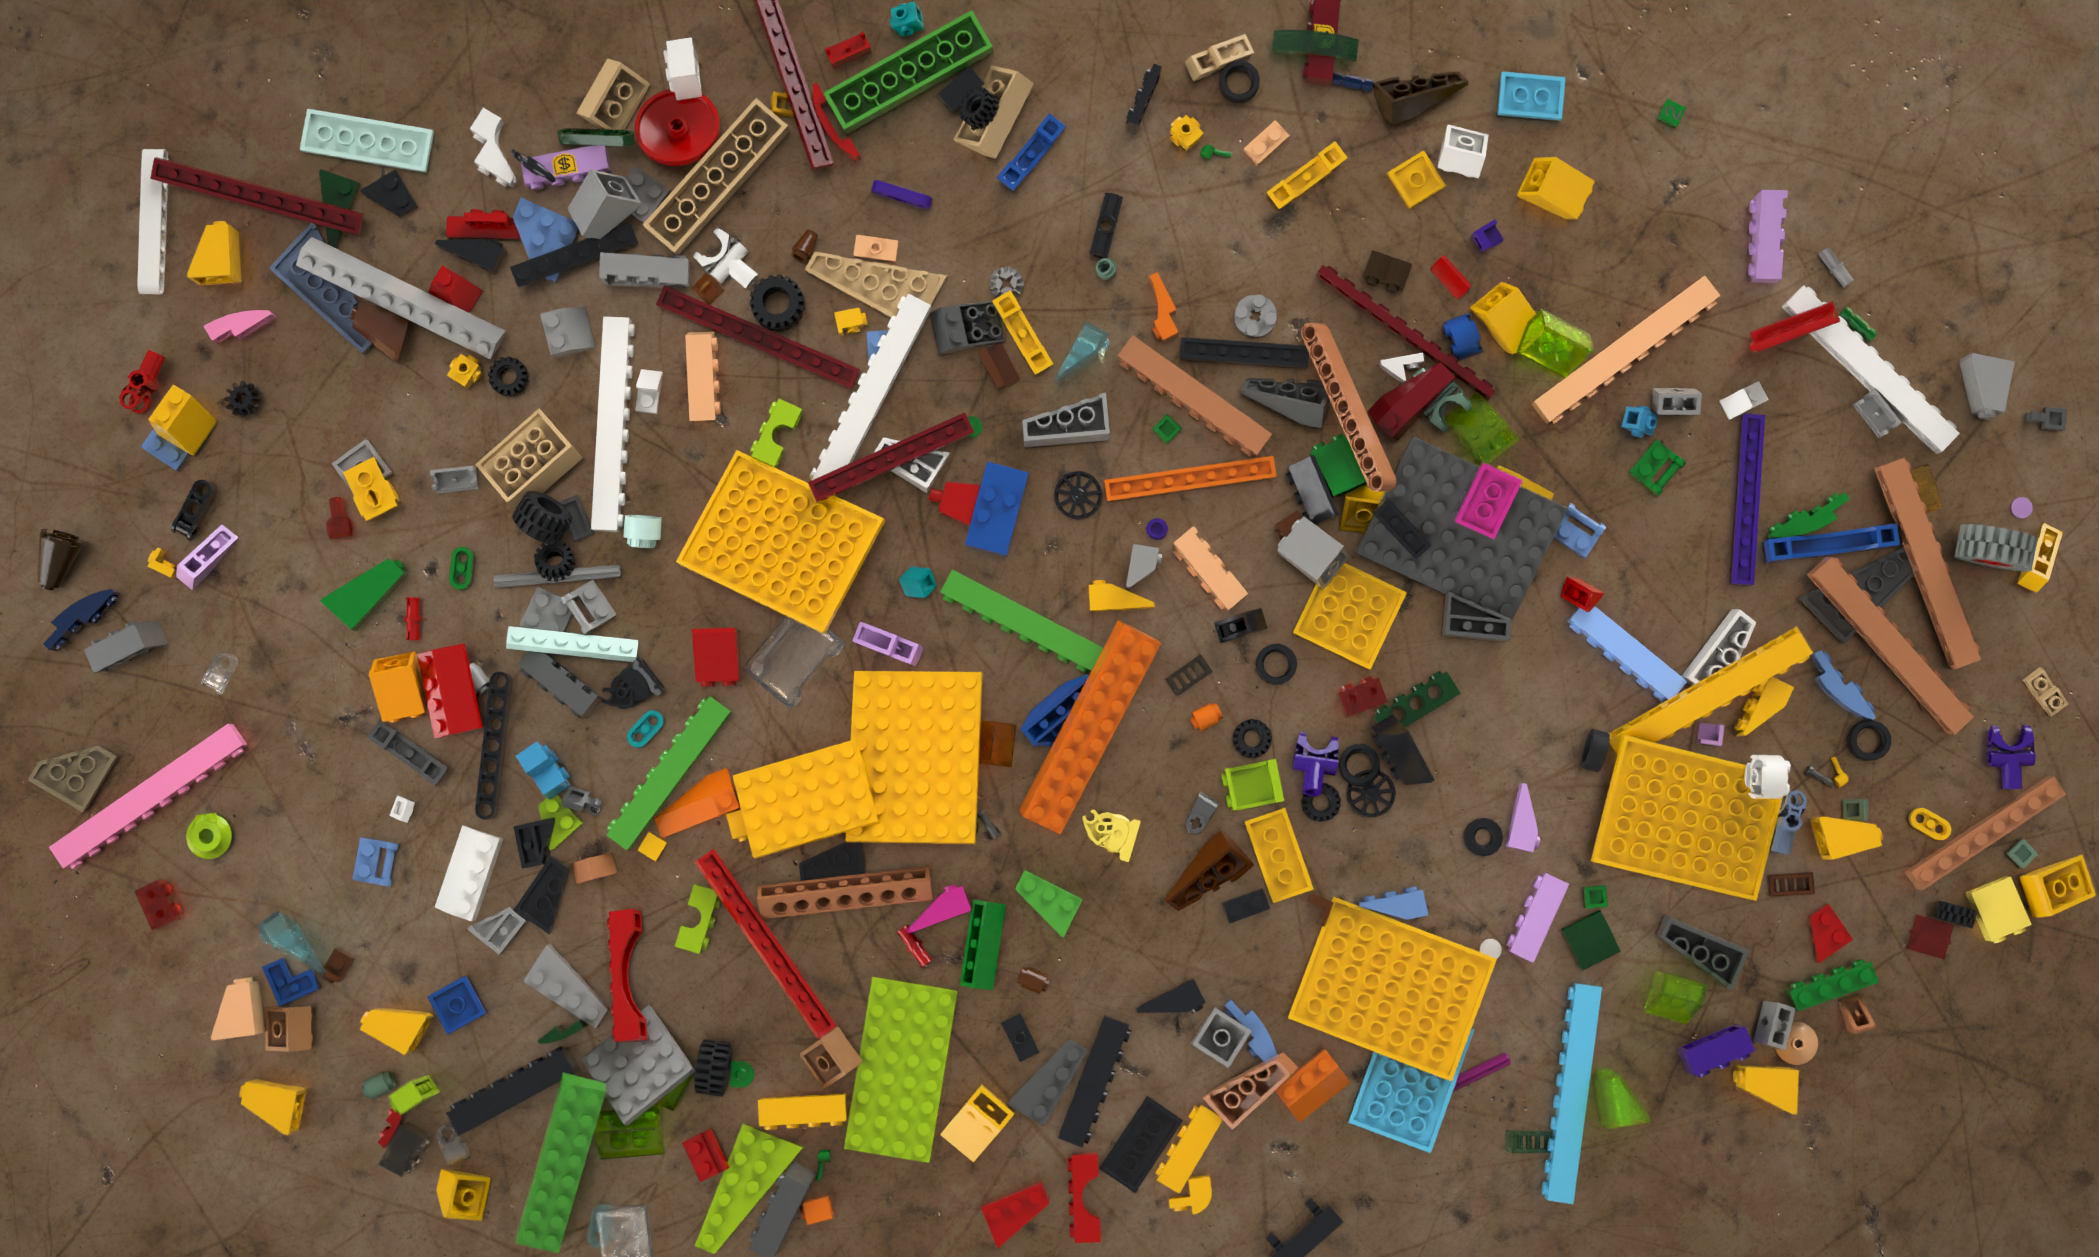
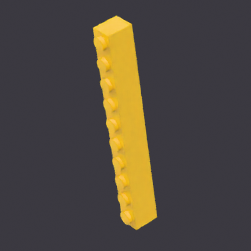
(1716, 690)

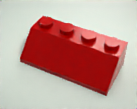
(449, 691)

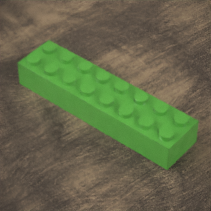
(908, 72)
(560, 1163)

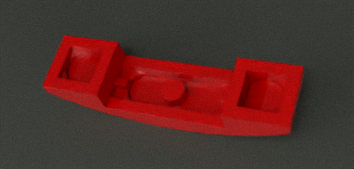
(845, 145)

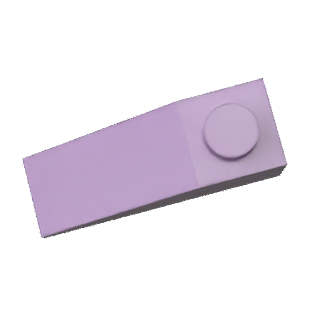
(205, 557)
(1523, 826)

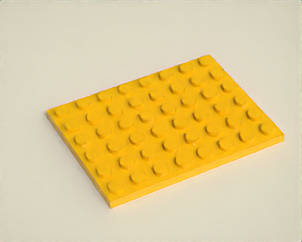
(779, 544)
(919, 754)
(1685, 819)
(1392, 989)

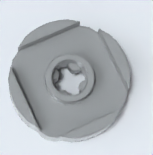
(1251, 327)

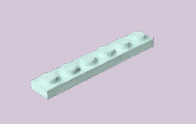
(571, 644)

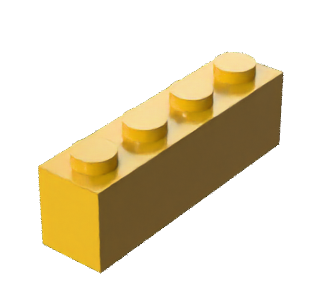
(802, 1110)
(1189, 1148)

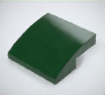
(1590, 940)
(559, 1033)

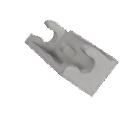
(1877, 413)
(455, 479)

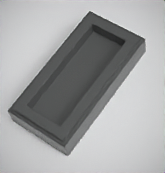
(580, 526)

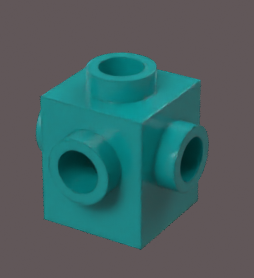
(906, 19)

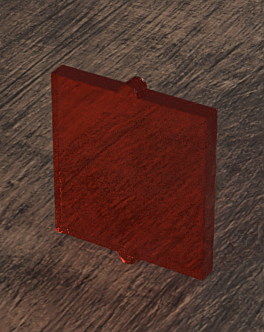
(1930, 936)

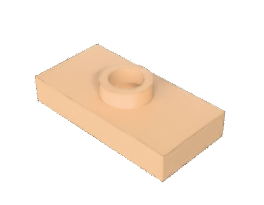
(876, 248)

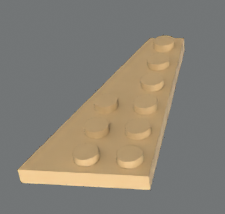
(875, 283)

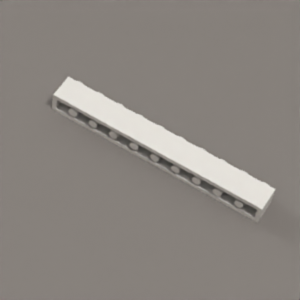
(1874, 373)
(874, 385)
(612, 424)

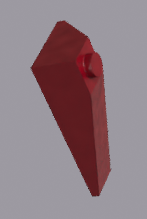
(1406, 403)

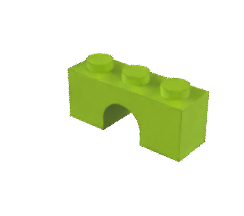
(782, 415)
(695, 938)

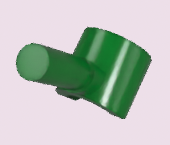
(1208, 150)
(823, 1156)

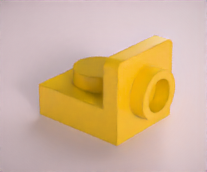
(165, 567)

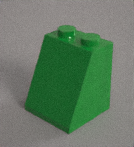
(1338, 466)

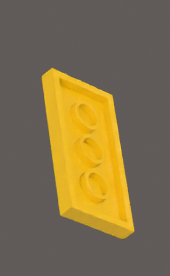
(1278, 855)

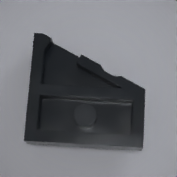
(391, 194)
(534, 841)

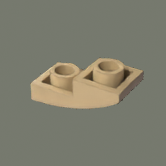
(2045, 692)

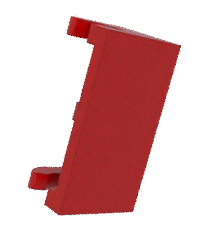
(848, 50)

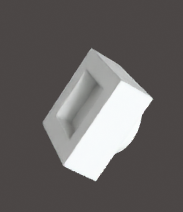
(402, 809)

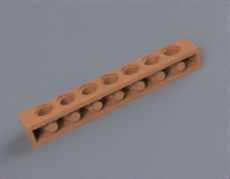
(844, 892)

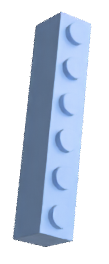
(1628, 652)

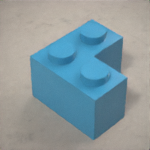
(543, 767)

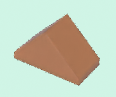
(594, 868)
(1855, 1014)

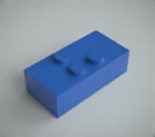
(997, 509)

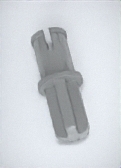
(1836, 267)

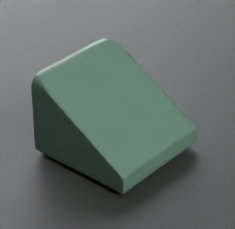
(1855, 809)

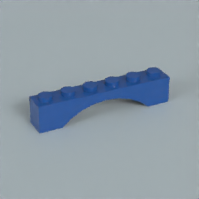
(1831, 543)

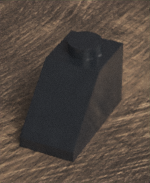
(1241, 625)

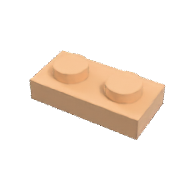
(1266, 142)

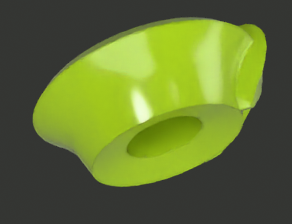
(208, 836)

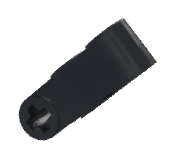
(193, 521)

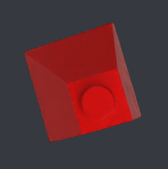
(454, 289)

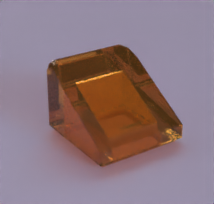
(707, 289)

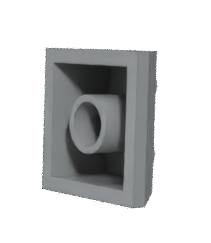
(567, 331)
(1142, 564)
(1220, 1037)

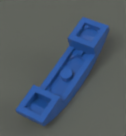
(1032, 152)

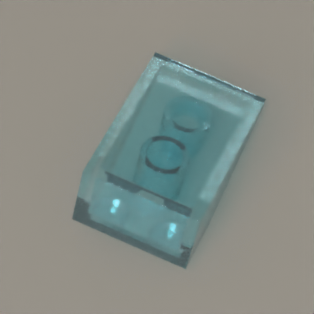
(1085, 350)
(286, 935)

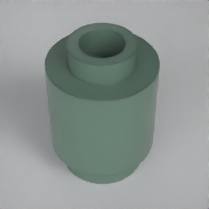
(378, 1085)

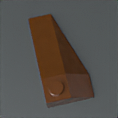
(1213, 865)

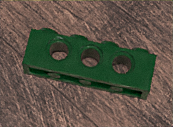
(1446, 689)

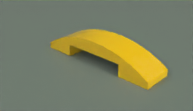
(1307, 176)
(1022, 332)

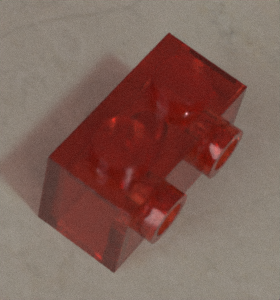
(1362, 696)
(158, 904)

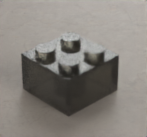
(405, 1149)

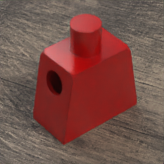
(956, 500)

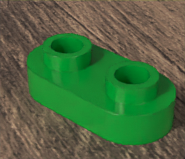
(460, 568)

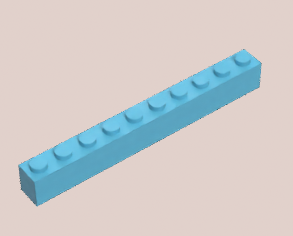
(1572, 1093)

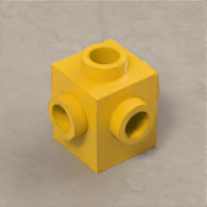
(1188, 139)
(458, 367)

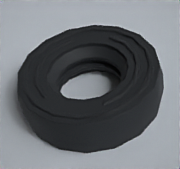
(1492, 827)

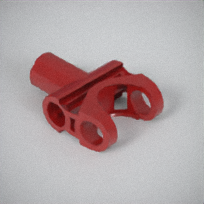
(146, 380)

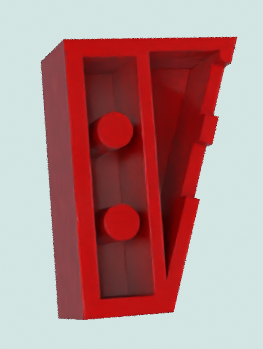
(1014, 1210)

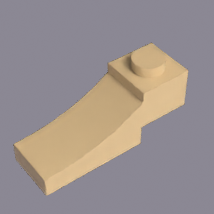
(1218, 56)

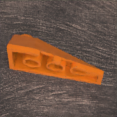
(703, 802)

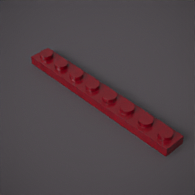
(890, 457)

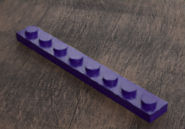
(1748, 499)

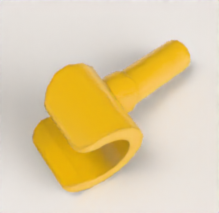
(1841, 779)

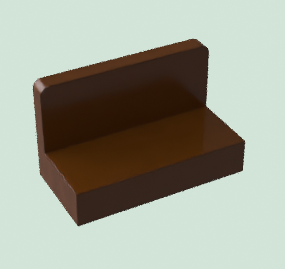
(999, 366)
(1325, 904)

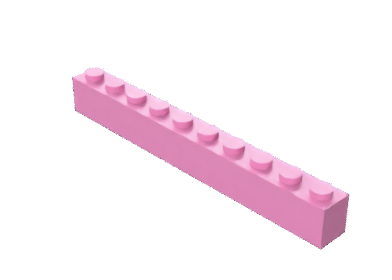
(148, 796)

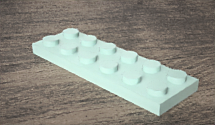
(366, 140)

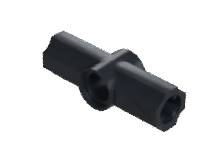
(1109, 213)

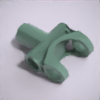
(1443, 401)

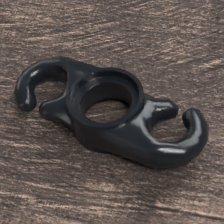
(533, 165)

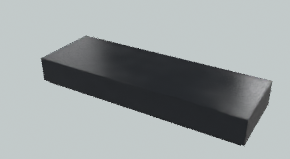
(1401, 528)

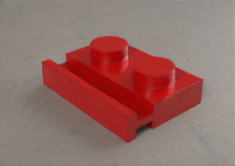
(705, 1155)

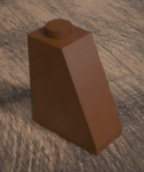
(380, 327)

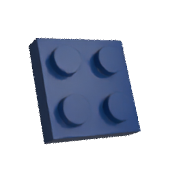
(456, 1005)

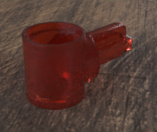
(338, 525)

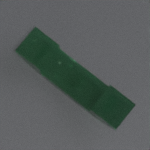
(1315, 43)

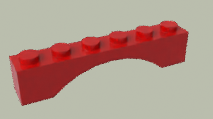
(625, 930)

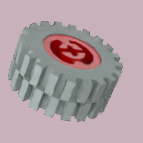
(1996, 547)

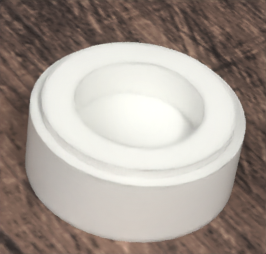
(1491, 948)

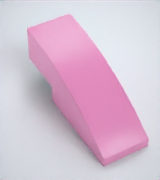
(239, 324)

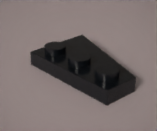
(838, 861)
(543, 895)

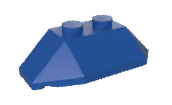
(1050, 714)

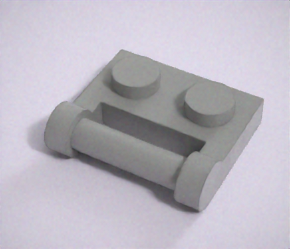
(594, 604)

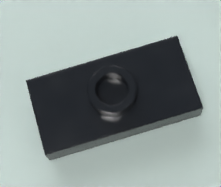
(1020, 1037)

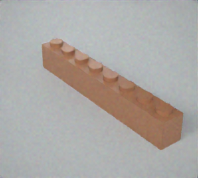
(1194, 396)
(1985, 832)

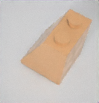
(240, 1011)

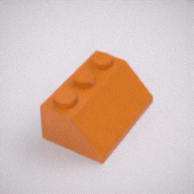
(1312, 1085)

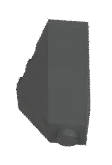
(1301, 402)

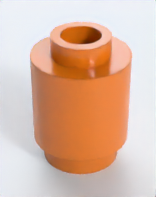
(1206, 716)

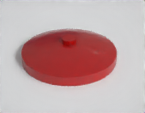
(675, 129)

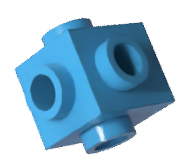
(1639, 421)

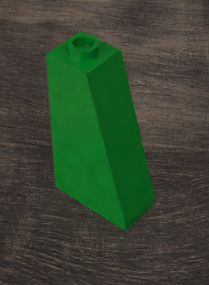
(364, 594)

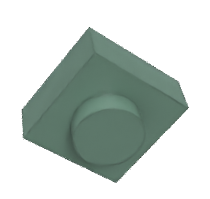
(2021, 853)

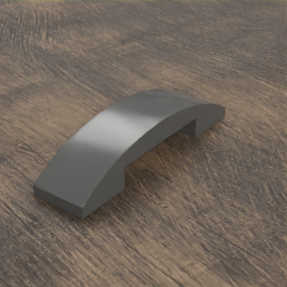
(408, 752)

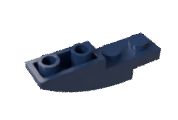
(86, 610)

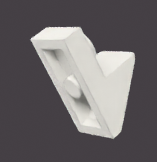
(1395, 366)
(648, 391)
(1743, 400)

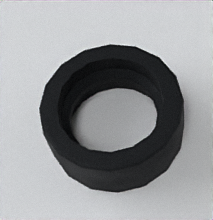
(1239, 65)
(1276, 648)
(1852, 740)
(1595, 750)
(1359, 781)

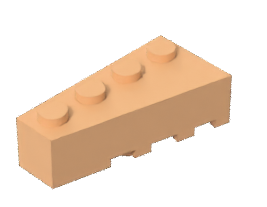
(701, 375)
(1209, 570)

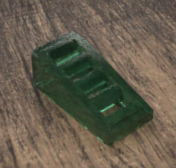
(1514, 1141)

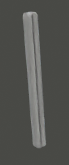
(577, 574)

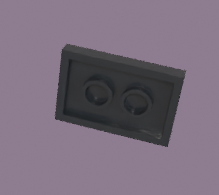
(1143, 98)

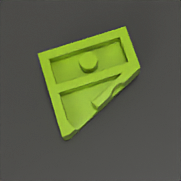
(565, 820)

